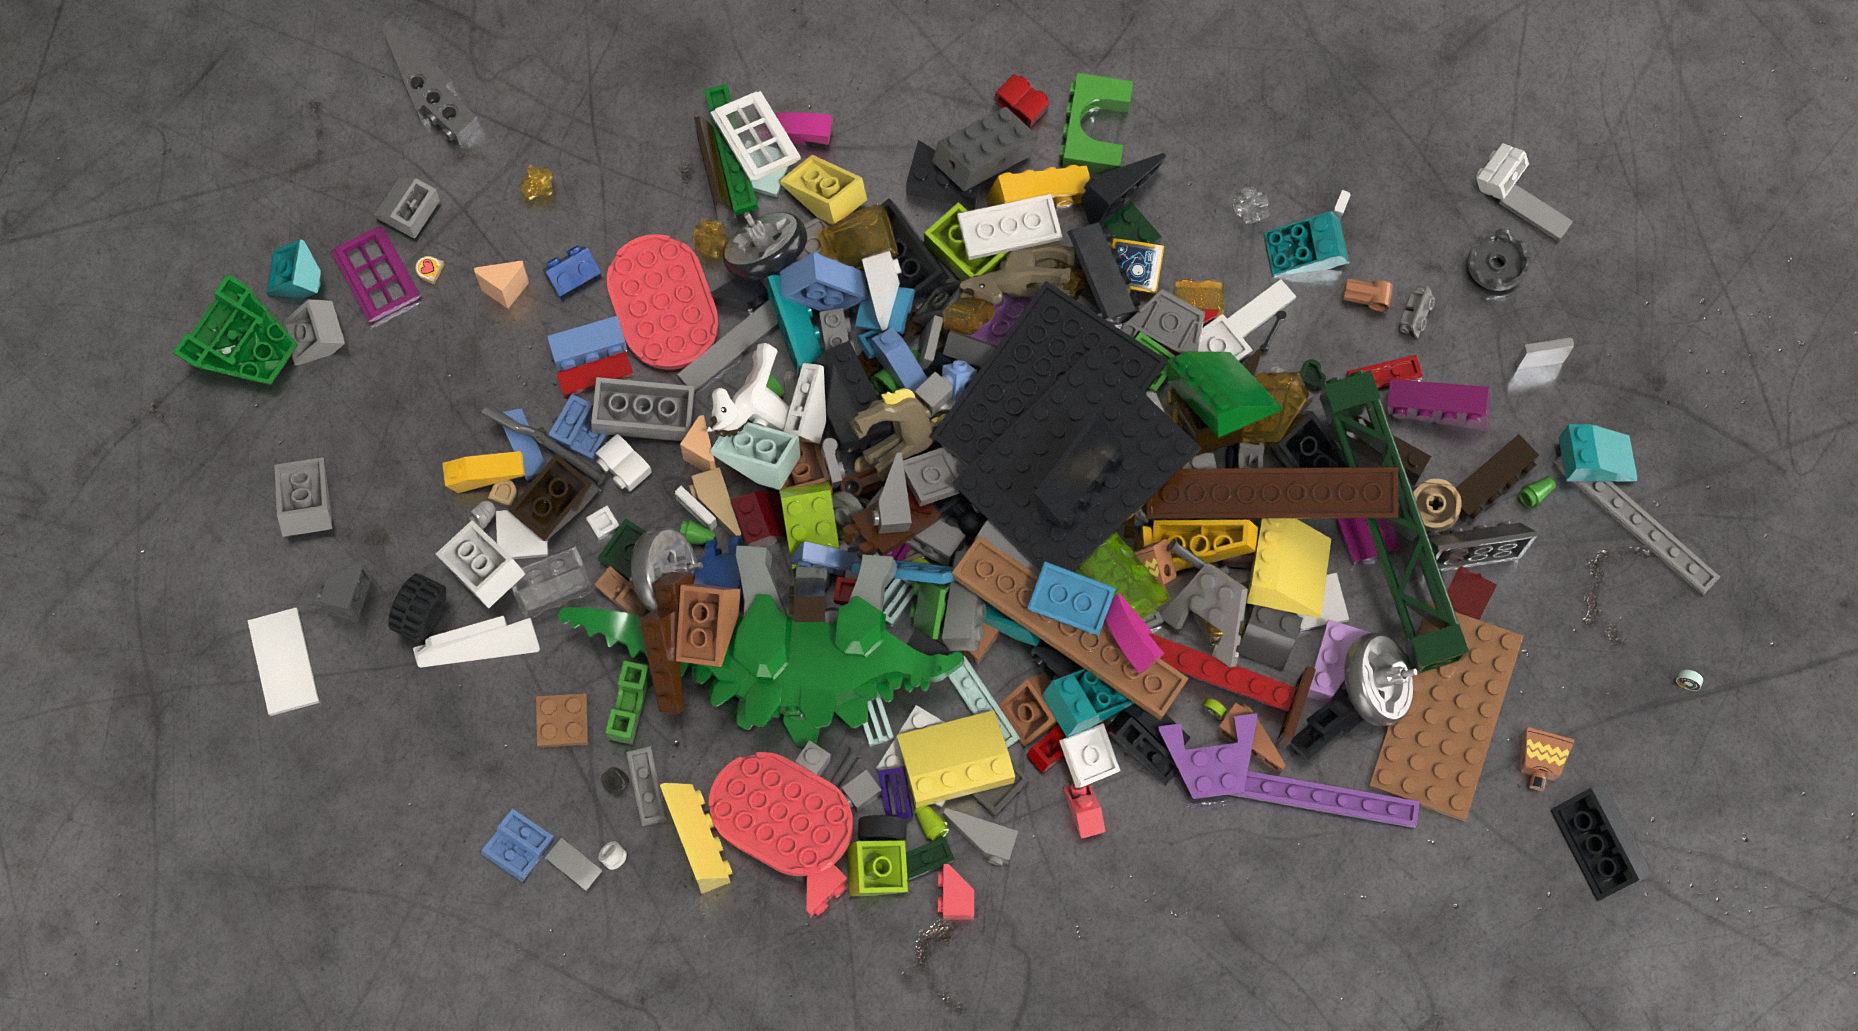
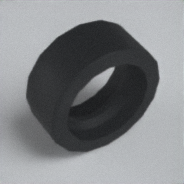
(882, 828)

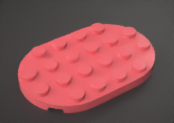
(662, 301)
(781, 814)

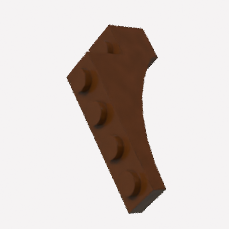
(660, 641)

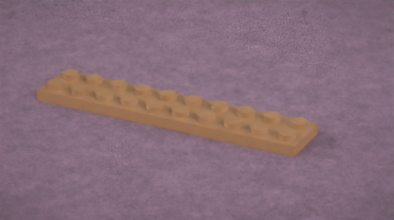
(1009, 589)

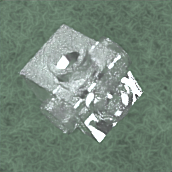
(1250, 205)

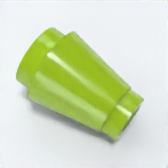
(931, 823)

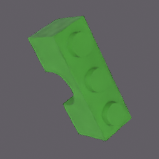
(629, 703)

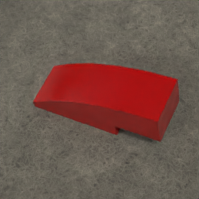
(1048, 750)

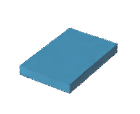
(1071, 598)

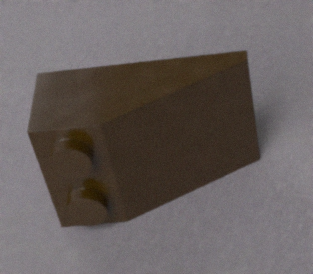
(553, 498)

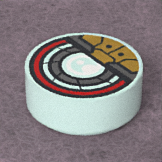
(1689, 680)

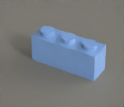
(587, 343)

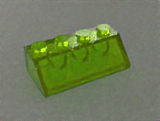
(1120, 568)

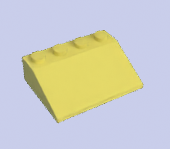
(1289, 567)
(956, 759)
(696, 835)

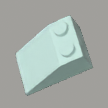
(760, 454)

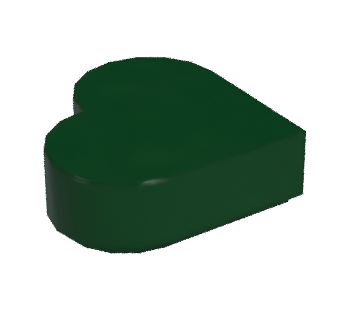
(1312, 375)

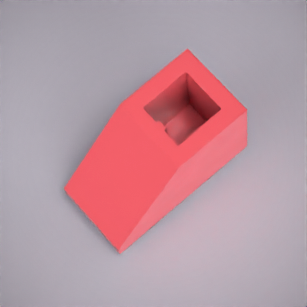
(1085, 810)
(822, 888)
(957, 895)

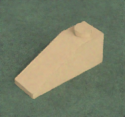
(713, 495)

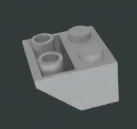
(408, 205)

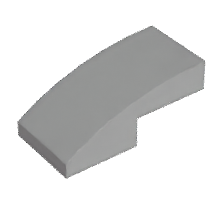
(573, 864)

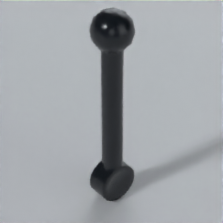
(1281, 315)

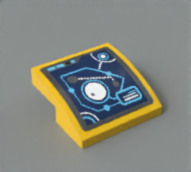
(1142, 263)

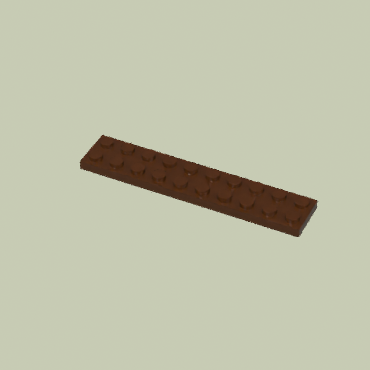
(1278, 494)

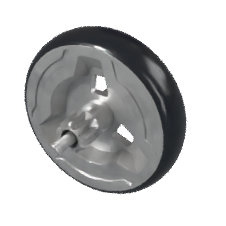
(774, 237)

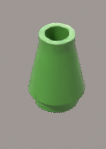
(1535, 492)
(696, 533)

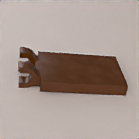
(884, 543)

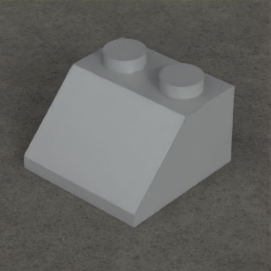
(315, 331)

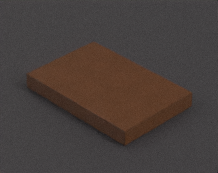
(1292, 717)

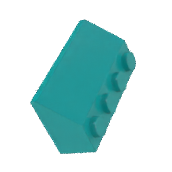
(795, 325)

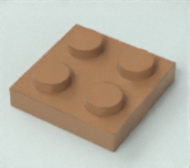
(562, 720)

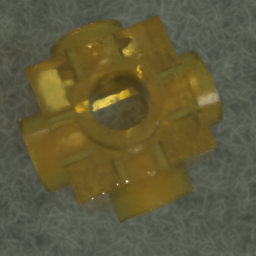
(710, 237)

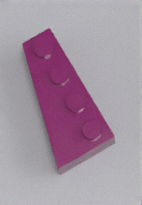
(1440, 403)

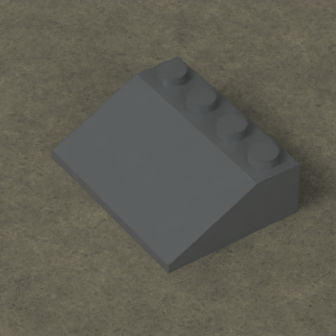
(1481, 544)

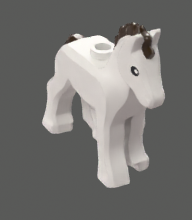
(753, 399)

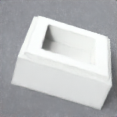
(1341, 204)
(602, 522)

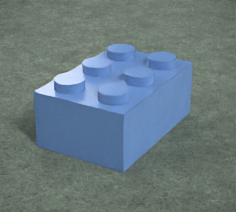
(823, 283)

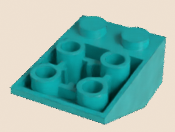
(1307, 245)
(1082, 701)

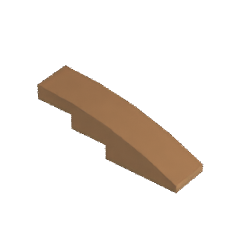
(620, 592)

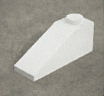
(883, 284)
(808, 405)

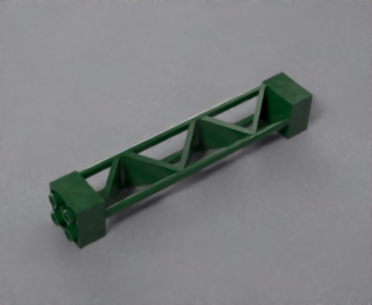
(1358, 396)

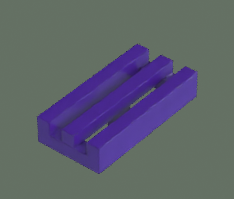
(905, 791)

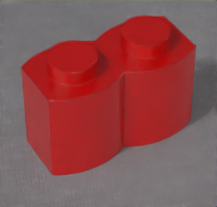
(1022, 99)

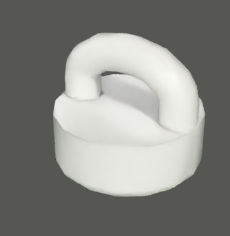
(612, 855)

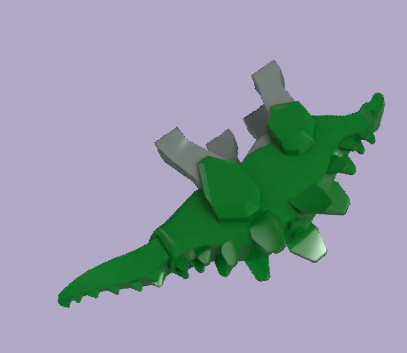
(798, 666)

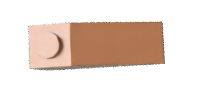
(1262, 746)

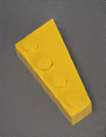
(1063, 184)
(1207, 538)

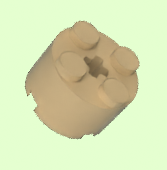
(1448, 497)

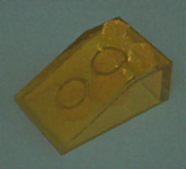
(859, 237)
(1290, 393)

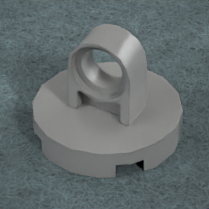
(846, 507)

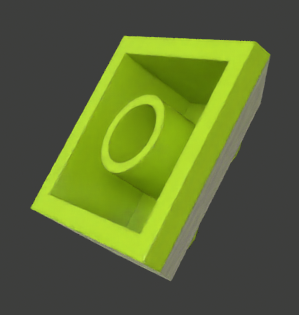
(877, 868)

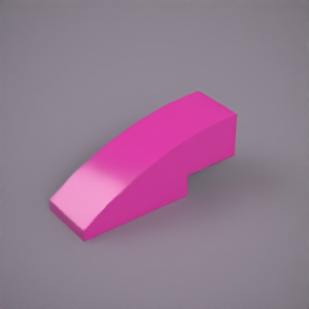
(806, 127)
(1132, 634)

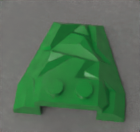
(237, 337)

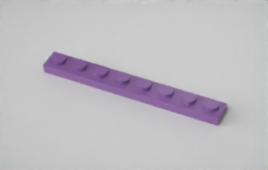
(1330, 799)

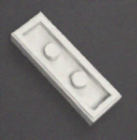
(1262, 308)

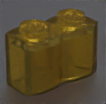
(967, 315)

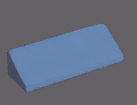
(527, 445)
(825, 557)

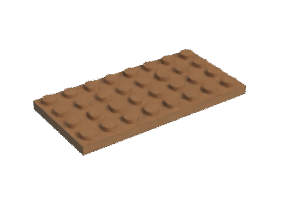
(1448, 729)

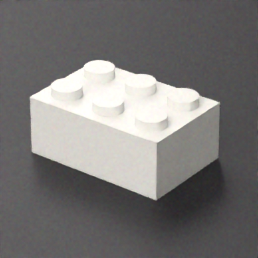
(480, 564)

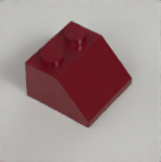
(760, 518)

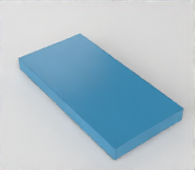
(918, 572)

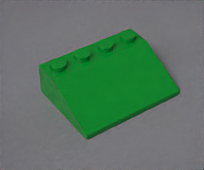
(1220, 390)

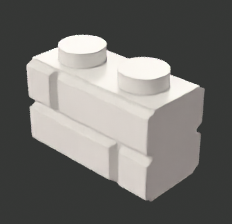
(1502, 171)

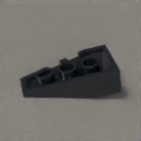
(1116, 186)

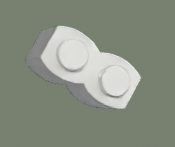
(623, 463)

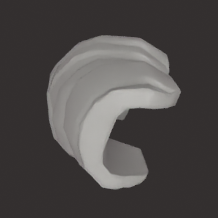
(482, 514)

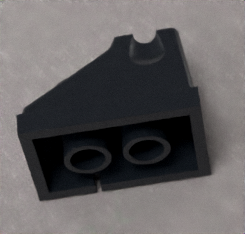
(1308, 445)

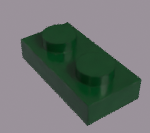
(928, 858)

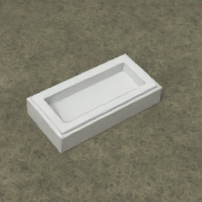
(695, 508)

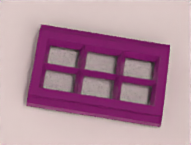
(375, 273)

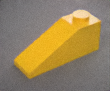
(482, 470)

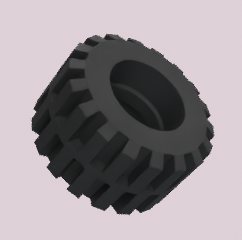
(417, 607)

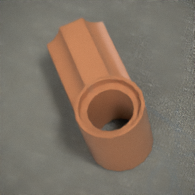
(1375, 294)

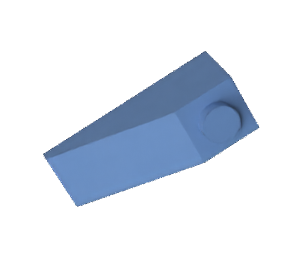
(898, 360)

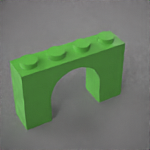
(1089, 94)

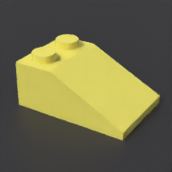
(825, 189)

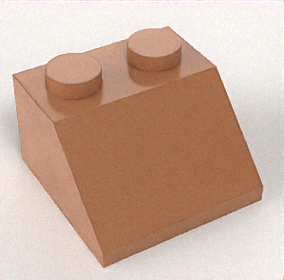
(1028, 710)

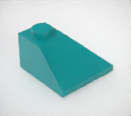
(293, 272)

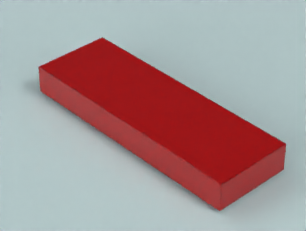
(1399, 369)
(584, 376)

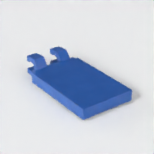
(720, 568)

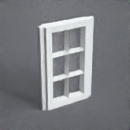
(755, 135)

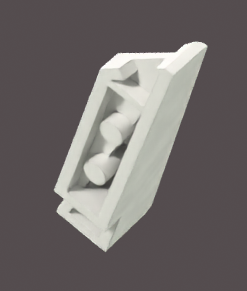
(478, 642)

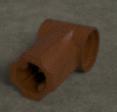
(867, 482)

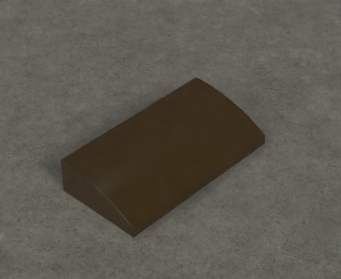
(714, 169)

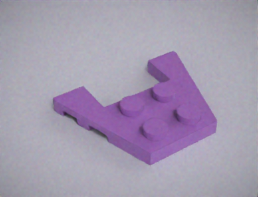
(1214, 768)

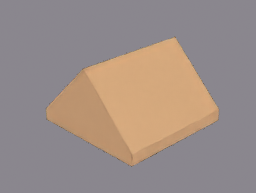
(503, 281)
(697, 446)

